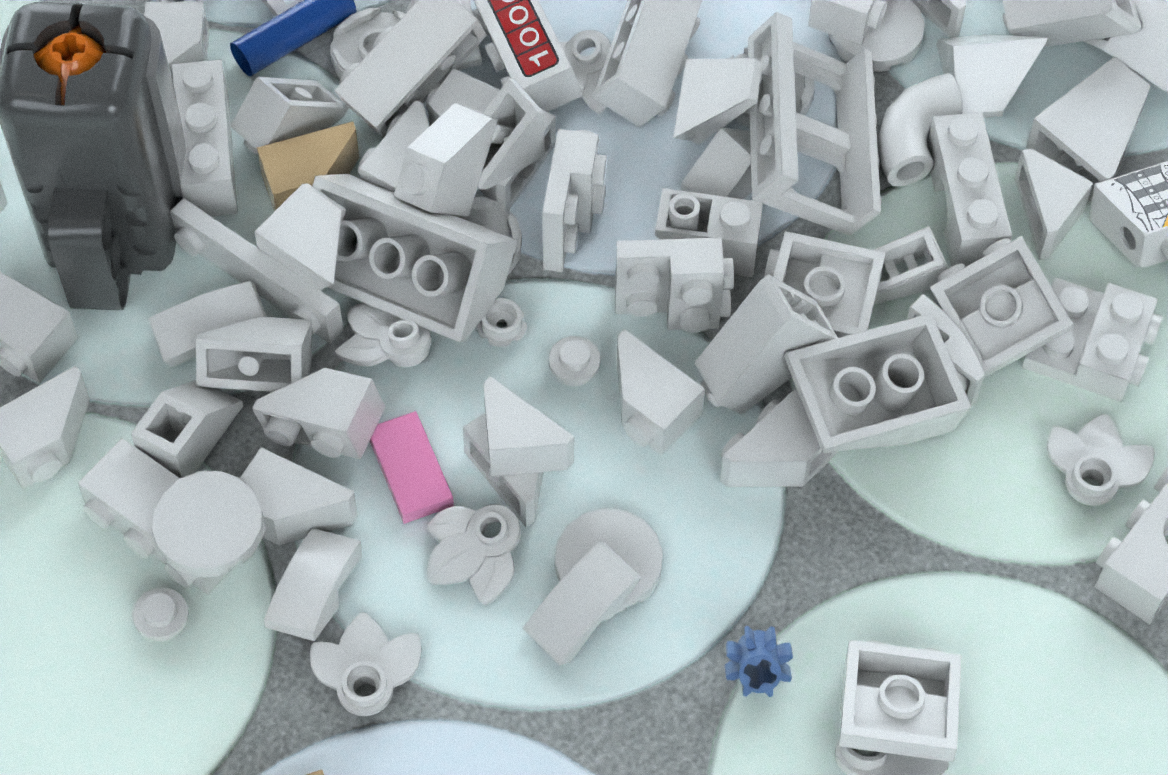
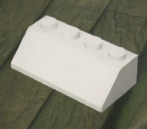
(414, 260)

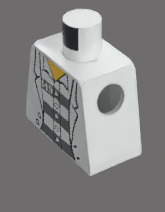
(1135, 214)

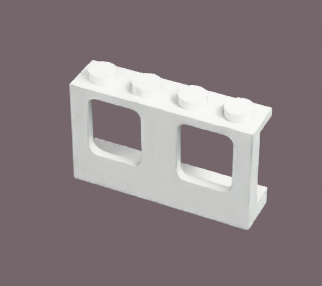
(781, 132)

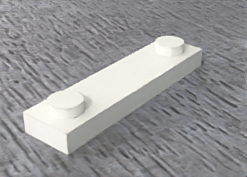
(204, 235)

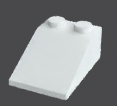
(879, 386)

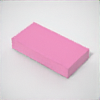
(410, 467)

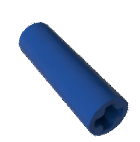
(288, 32)

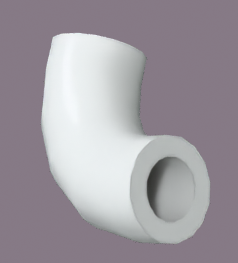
(908, 124)

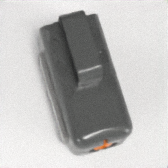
(93, 142)

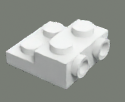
(572, 194)
(833, 274)
(674, 278)
(1002, 304)
(1105, 340)
(900, 700)

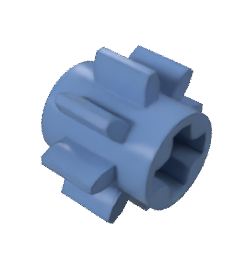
(758, 661)

